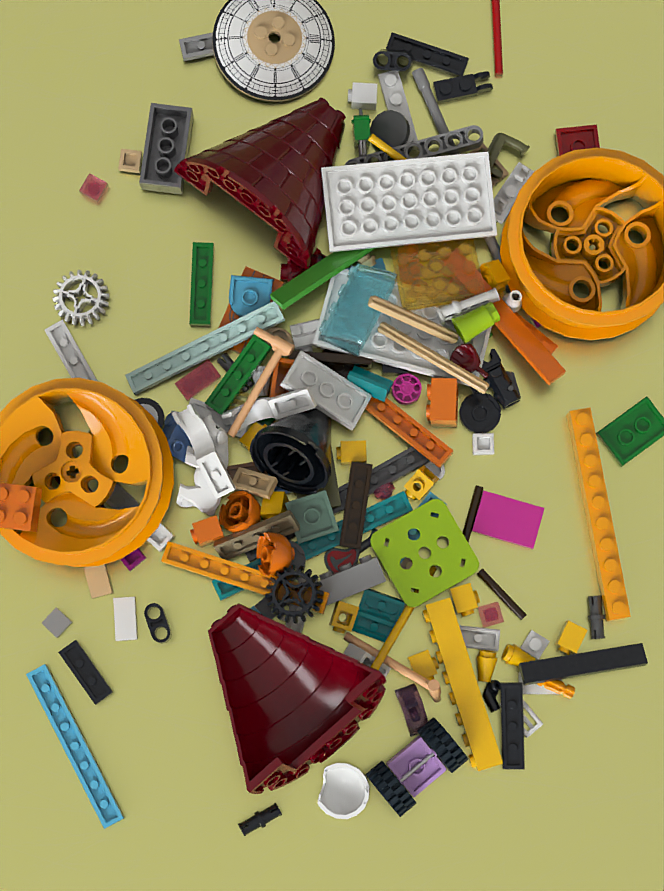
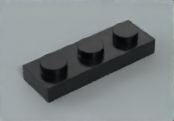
(85, 672)

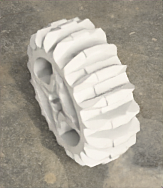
(64, 292)

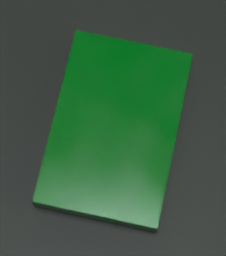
(633, 431)

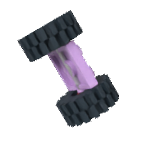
(417, 766)

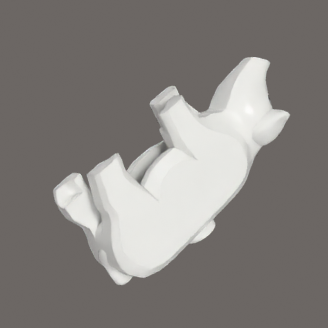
(201, 494)

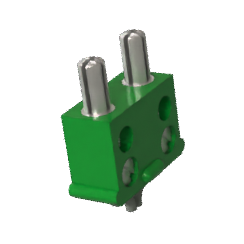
(361, 131)

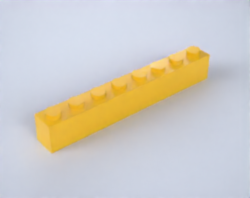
(463, 683)

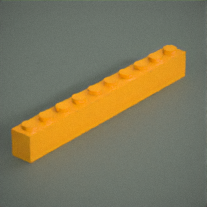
(598, 514)

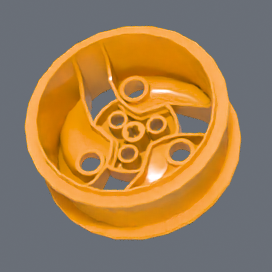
(583, 185)
(117, 428)

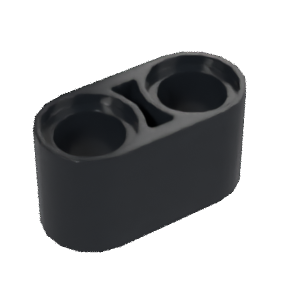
(393, 62)
(160, 622)

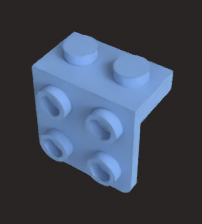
(176, 438)

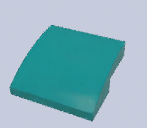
(377, 614)

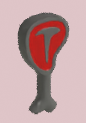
(337, 557)

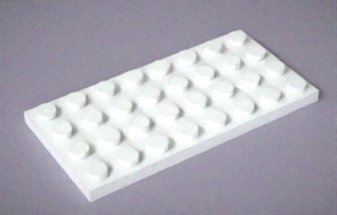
(408, 201)
(388, 352)

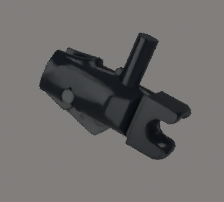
(500, 381)

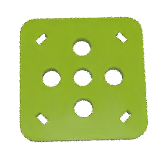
(446, 558)

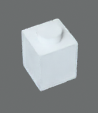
(363, 96)

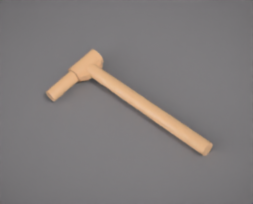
(281, 348)
(432, 685)

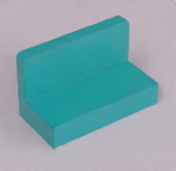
(370, 382)

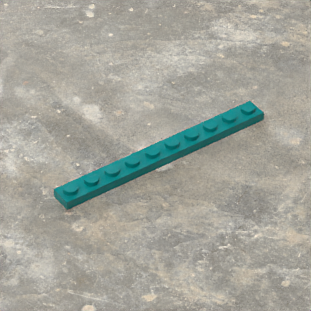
(375, 516)

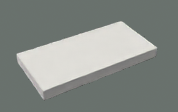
(331, 391)

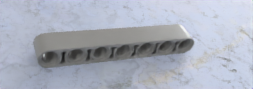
(423, 146)

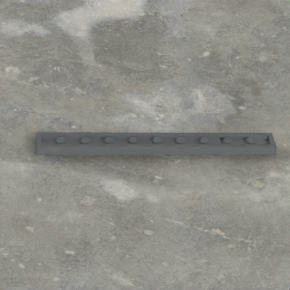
(386, 472)

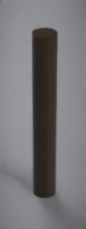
(472, 512)
(501, 594)

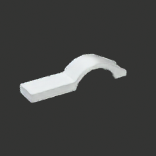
(275, 407)
(205, 451)

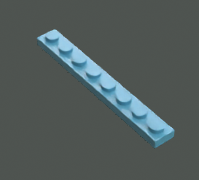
(75, 746)

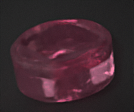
(384, 491)

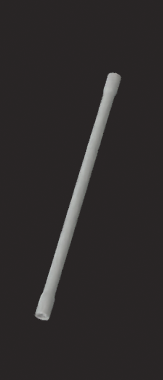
(424, 86)

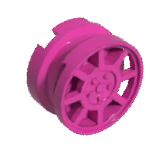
(406, 389)

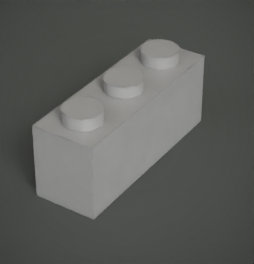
(352, 578)

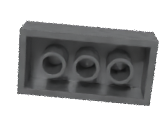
(165, 147)

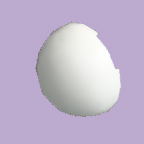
(343, 791)

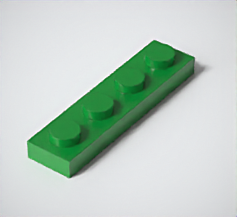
(201, 284)
(238, 375)

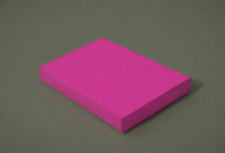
(508, 519)

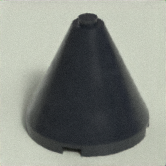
(296, 451)

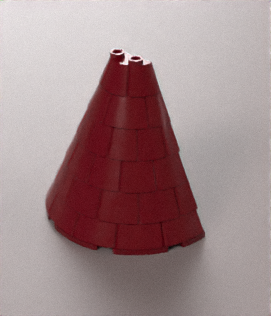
(276, 173)
(287, 696)

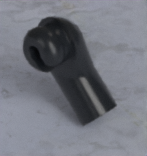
(490, 693)

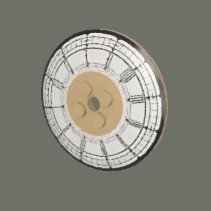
(273, 69)

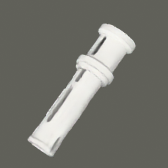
(459, 308)

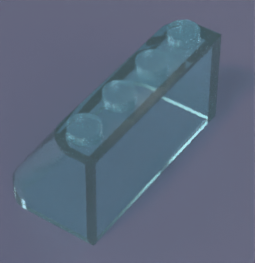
(351, 317)

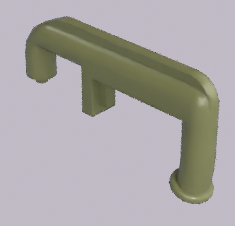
(496, 146)

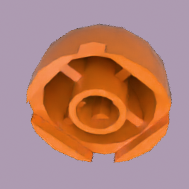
(240, 512)
(274, 553)

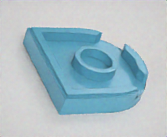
(249, 294)

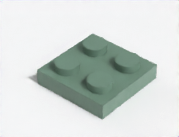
(313, 515)

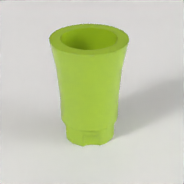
(475, 321)

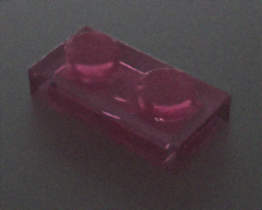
(198, 380)

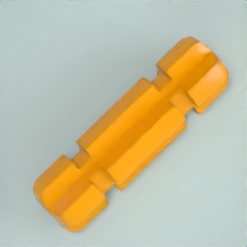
(559, 687)

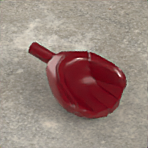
(467, 358)

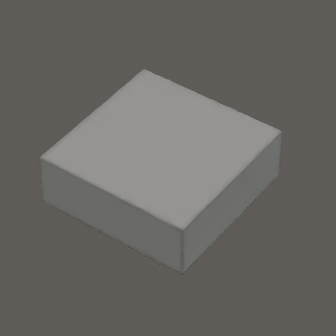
(56, 622)

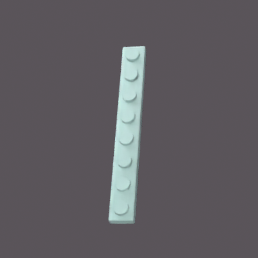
(204, 348)

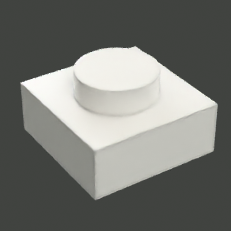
(534, 644)

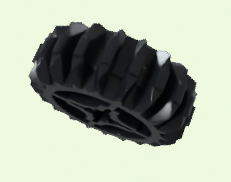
(302, 587)

